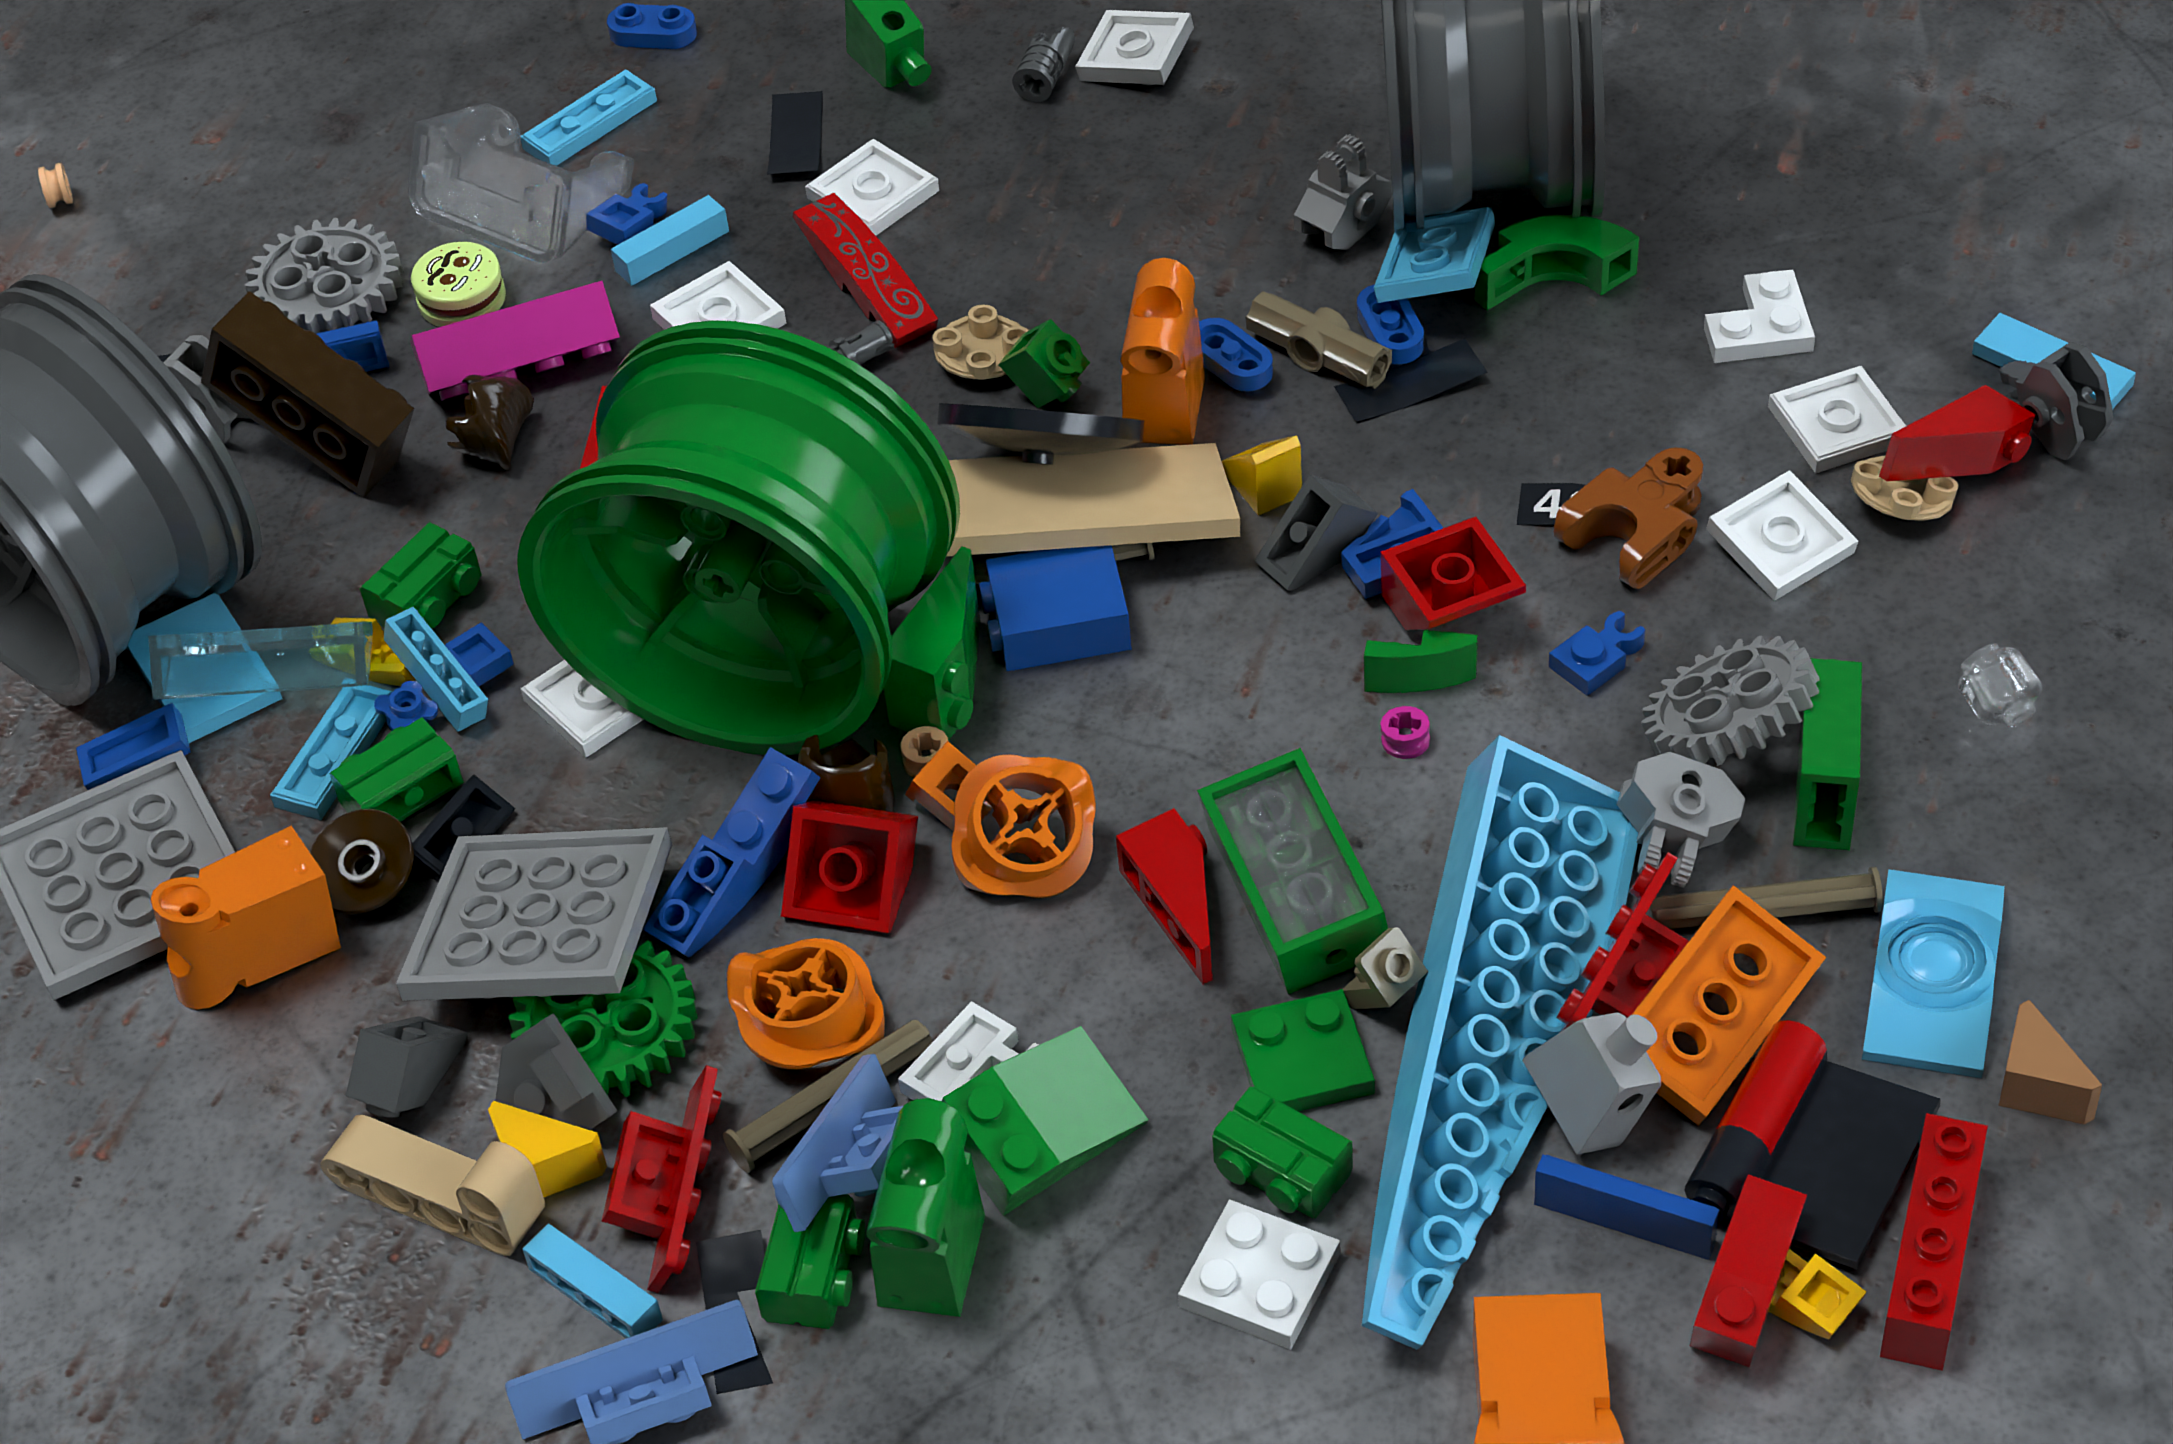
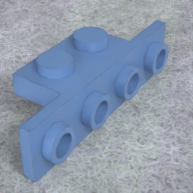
(842, 1147)
(634, 1380)

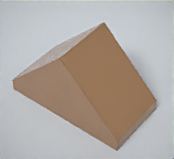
(2046, 1073)

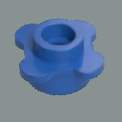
(395, 704)

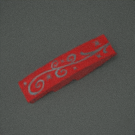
(866, 268)

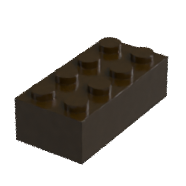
(306, 393)

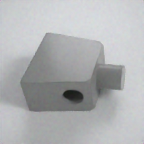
(1597, 1078)

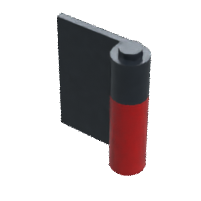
(1818, 1133)

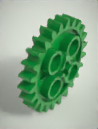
(622, 1031)

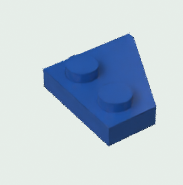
(1363, 556)

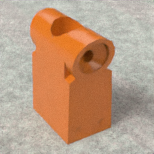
(1163, 354)
(245, 919)
(1542, 1370)

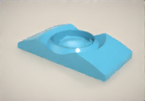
(1934, 974)

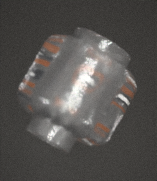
(1999, 685)

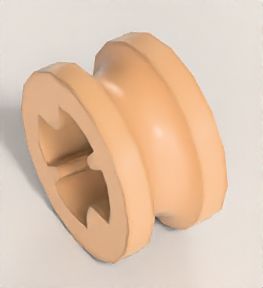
(55, 185)
(917, 740)

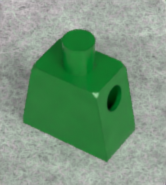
(886, 41)

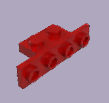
(1634, 960)
(656, 1176)

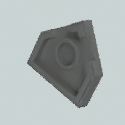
(550, 1078)

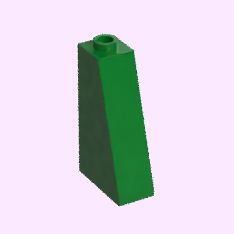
(1829, 758)

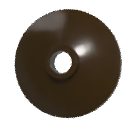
(352, 843)

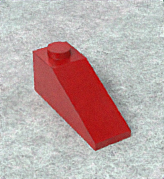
(1960, 439)
(1167, 873)
(1747, 1270)

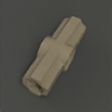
(1319, 339)

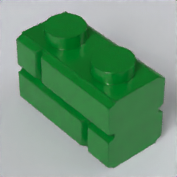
(423, 575)
(398, 773)
(1281, 1153)
(807, 1270)

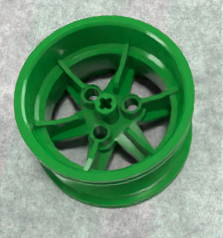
(741, 537)

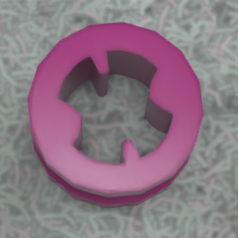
(1405, 745)

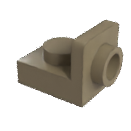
(1384, 972)

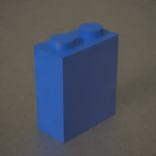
(1055, 606)

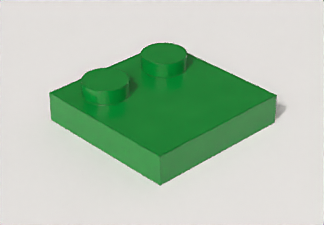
(1304, 1051)

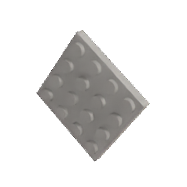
(89, 866)
(536, 915)

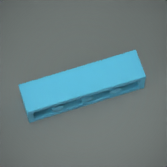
(670, 240)
(435, 669)
(591, 1283)

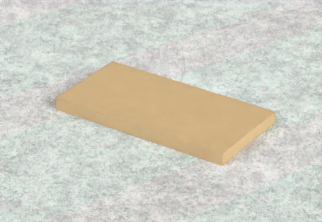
(1094, 500)

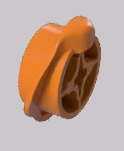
(1063, 788)
(811, 1016)

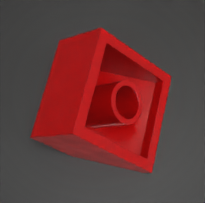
(1446, 576)
(848, 865)

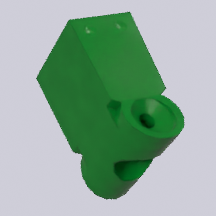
(925, 1213)

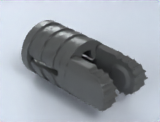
(1043, 64)

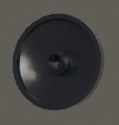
(1040, 432)

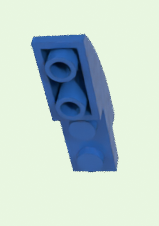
(738, 860)

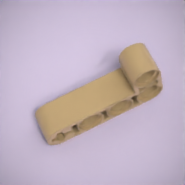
(478, 1201)

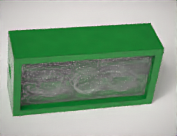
(1293, 869)

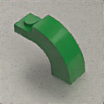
(1557, 249)

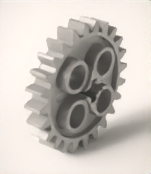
(328, 275)
(1731, 700)

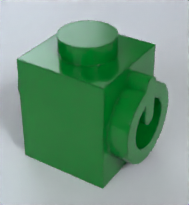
(1045, 364)

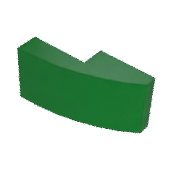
(1437, 663)

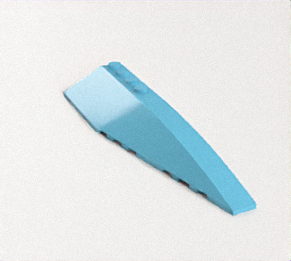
(1519, 911)

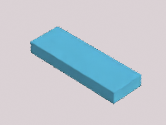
(588, 118)
(2013, 340)
(343, 731)

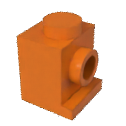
(942, 773)

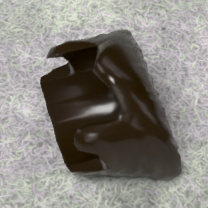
(492, 418)
(850, 774)

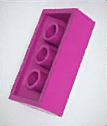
(516, 338)

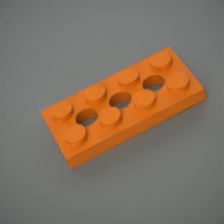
(1754, 1002)

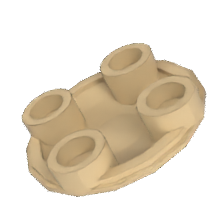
(976, 343)
(1905, 498)

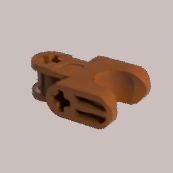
(1646, 510)

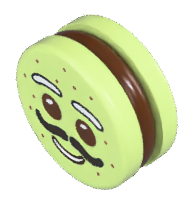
(457, 283)

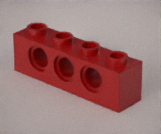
(1934, 1242)

